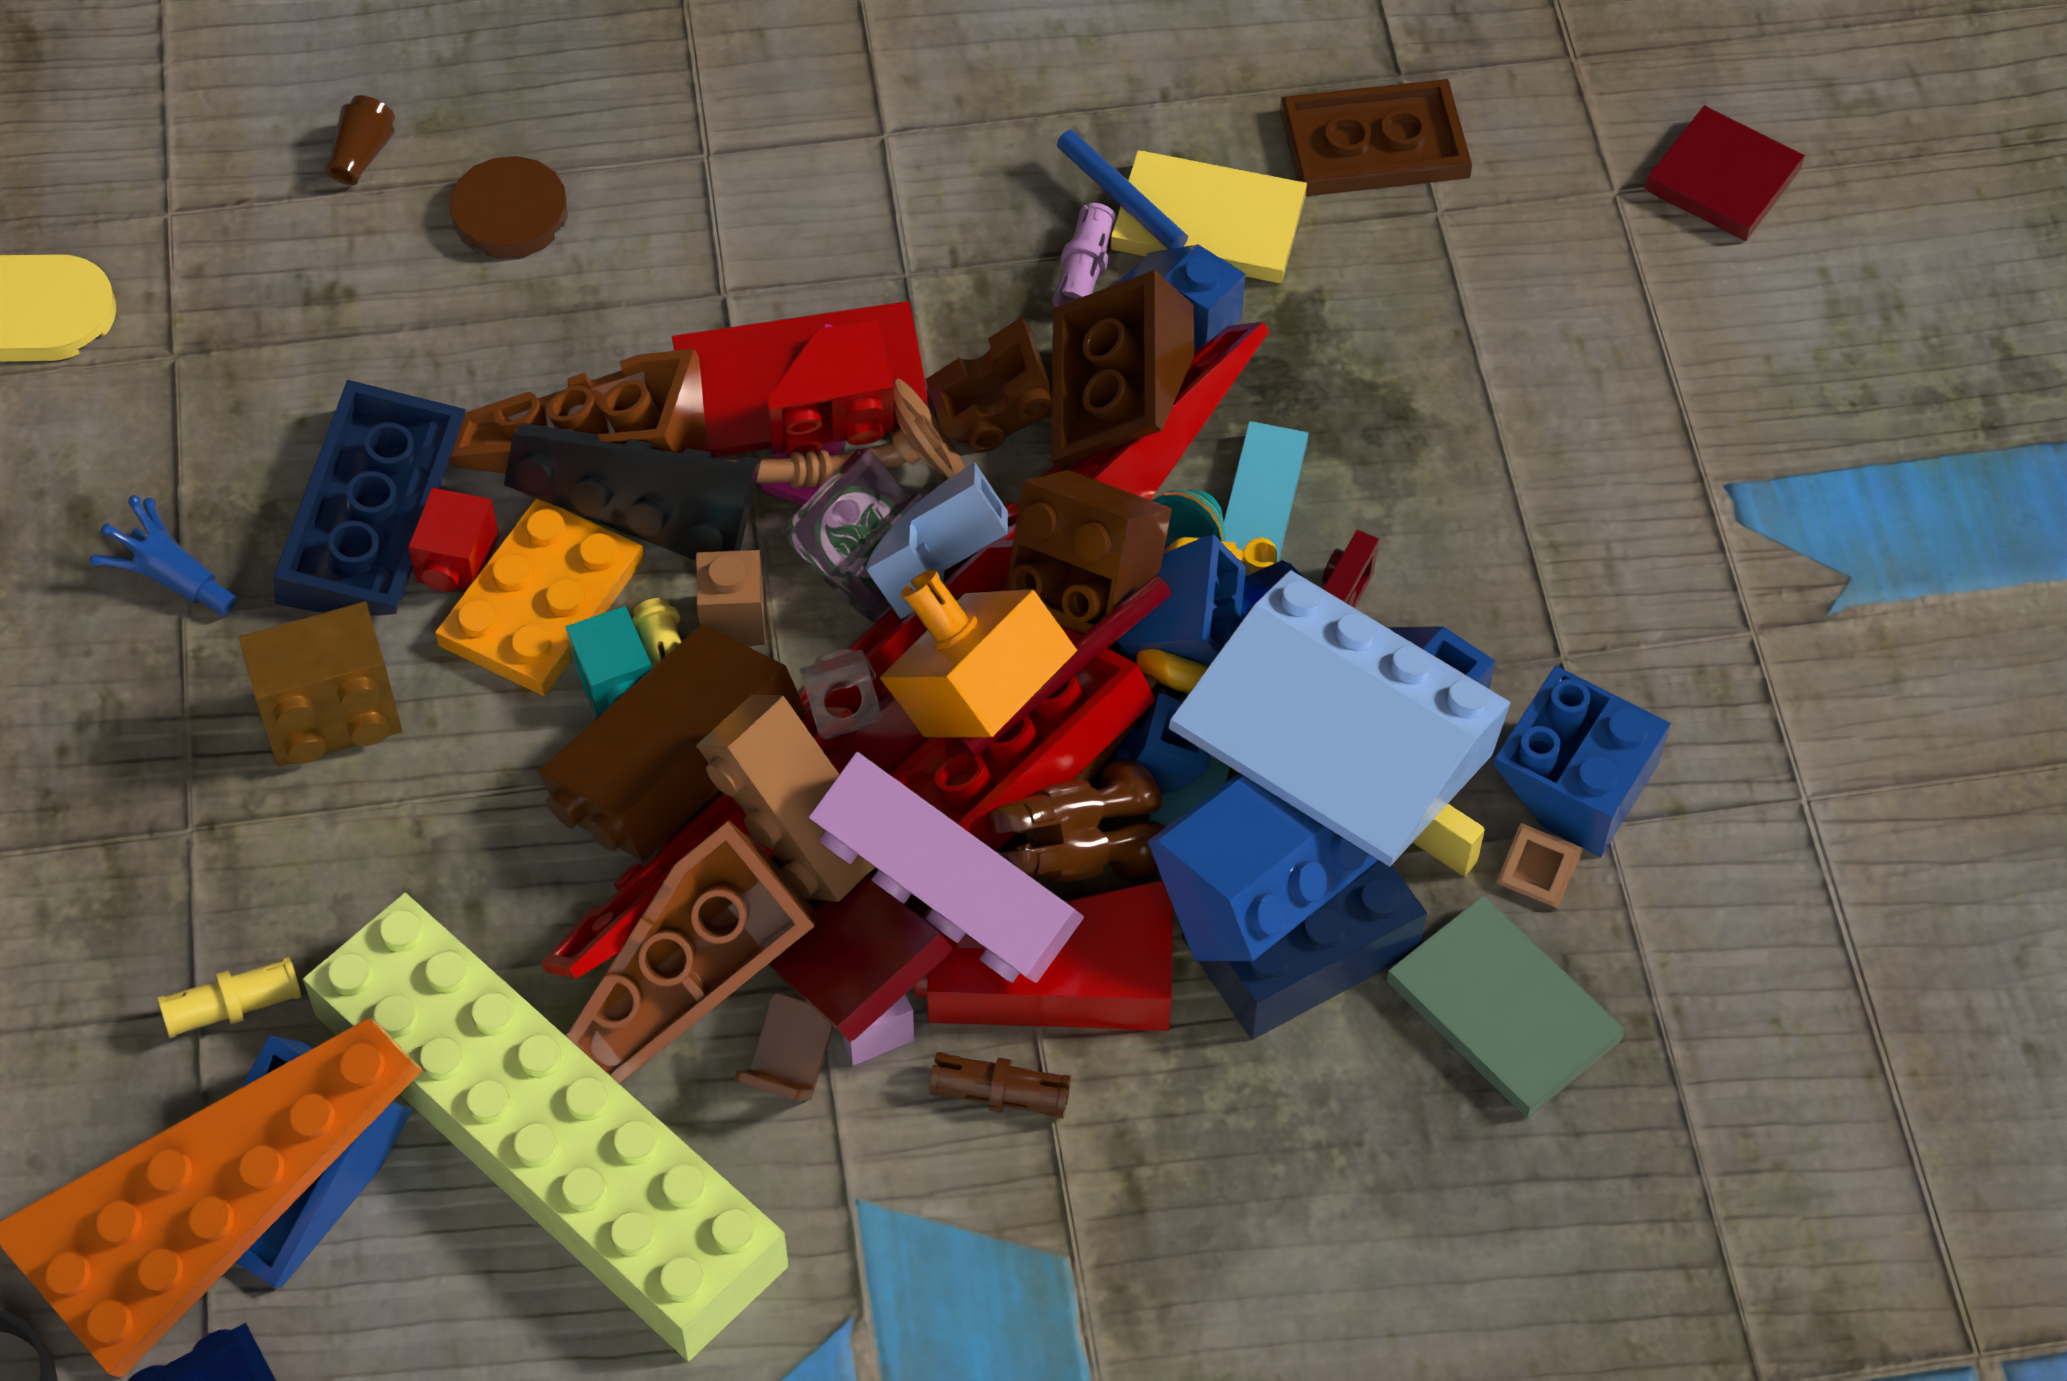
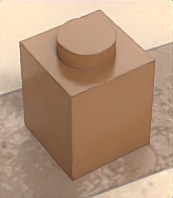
(732, 594)

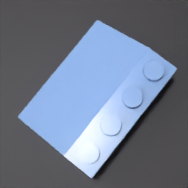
(1341, 717)

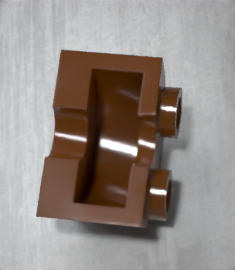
(994, 393)

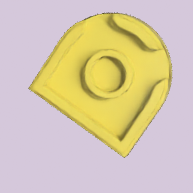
(51, 306)

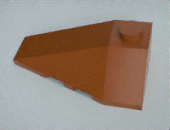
(649, 400)
(699, 940)

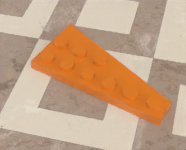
(168, 1218)

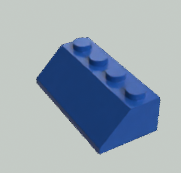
(1249, 870)

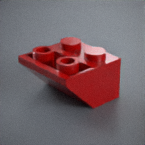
(834, 391)

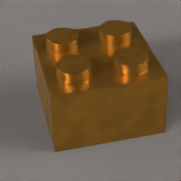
(321, 684)

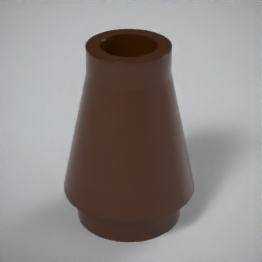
(359, 137)

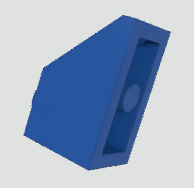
(1205, 281)

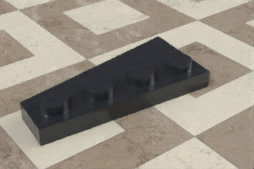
(655, 495)

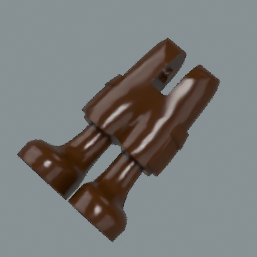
(1063, 822)

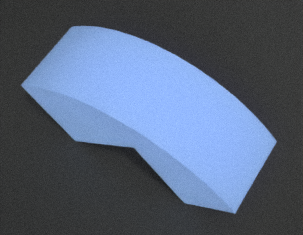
(937, 534)

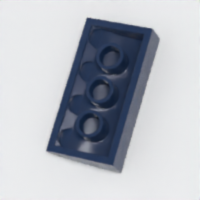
(366, 501)

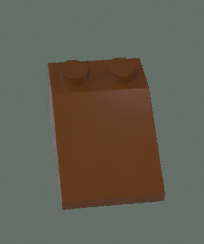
(1117, 365)

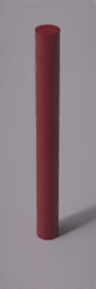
(1088, 647)

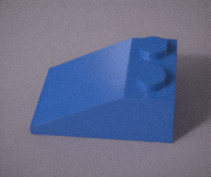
(319, 1207)

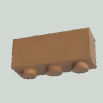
(778, 780)

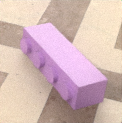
(945, 868)

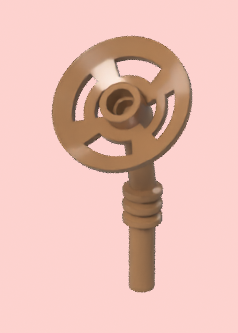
(915, 441)

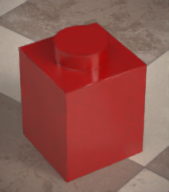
(453, 540)

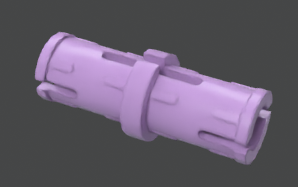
(1085, 255)

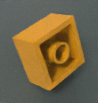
(975, 658)

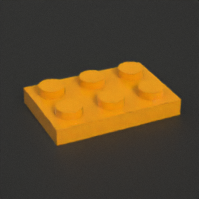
(534, 585)

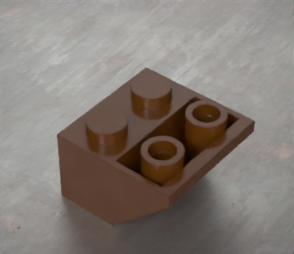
(1084, 546)

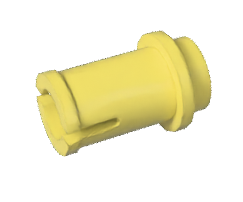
(657, 627)

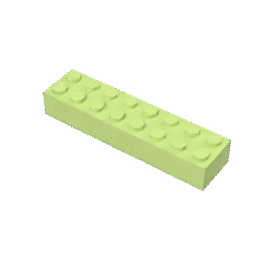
(554, 1128)

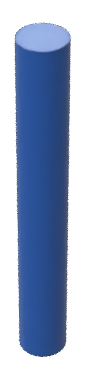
(1121, 190)

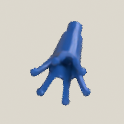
(165, 560)

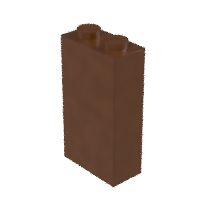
(638, 763)

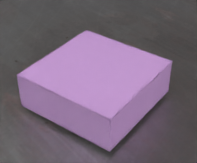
(885, 1034)

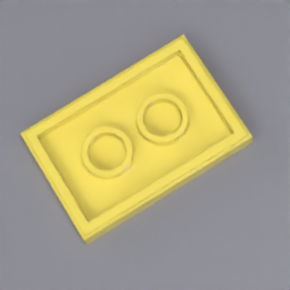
(1226, 210)

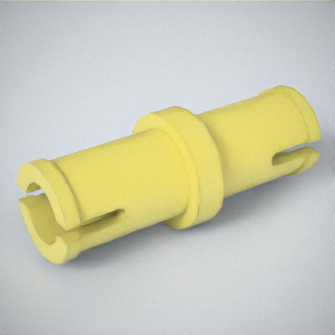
(229, 997)

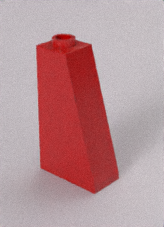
(1104, 977)

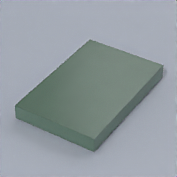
(1505, 1006)

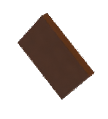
(1375, 137)

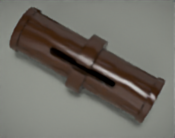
(1000, 1085)

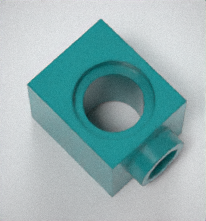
(607, 656)

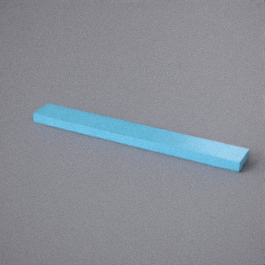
(1256, 509)

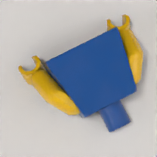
(1201, 614)

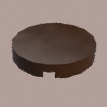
(508, 206)

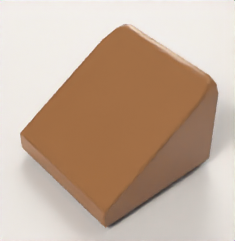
(1539, 865)

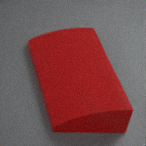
(749, 360)
(1038, 751)

